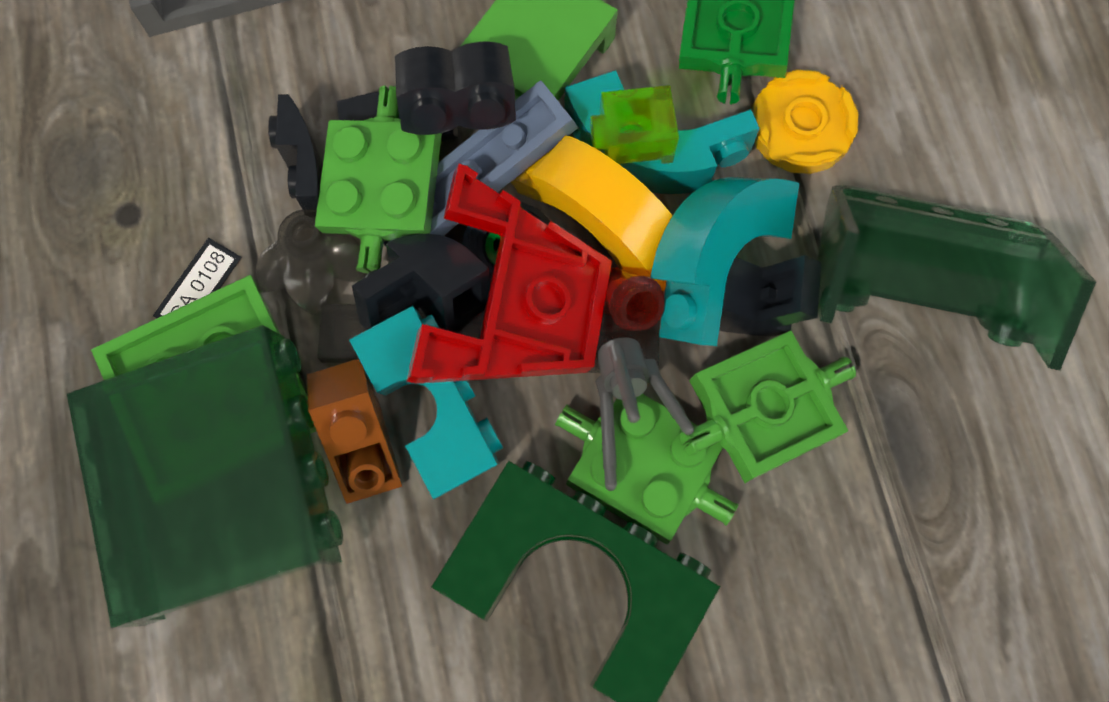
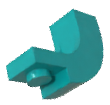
(697, 149)
(704, 242)

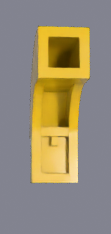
(602, 199)

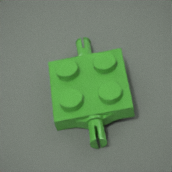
(377, 180)
(768, 405)
(653, 472)

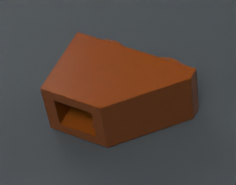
(352, 430)

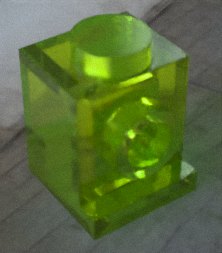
(648, 116)

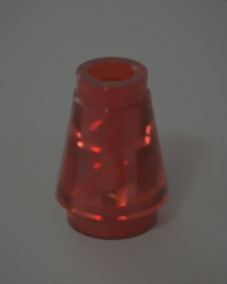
(634, 300)

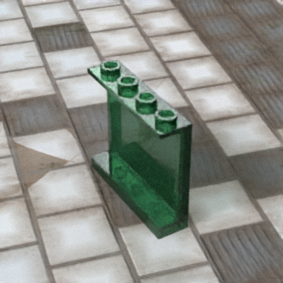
(202, 476)

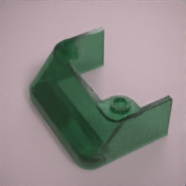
(954, 261)

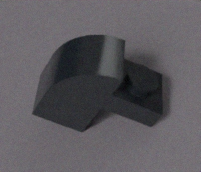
(425, 274)
(770, 297)

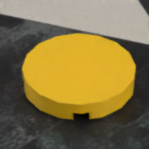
(804, 122)

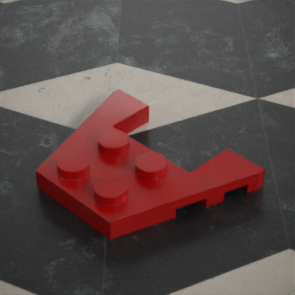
(540, 302)

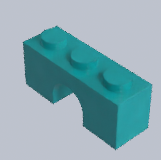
(456, 444)

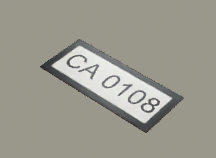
(202, 276)

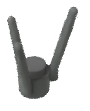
(626, 377)

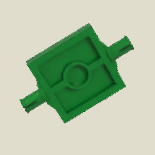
(736, 40)

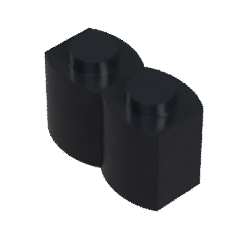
(454, 88)

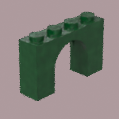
(663, 594)

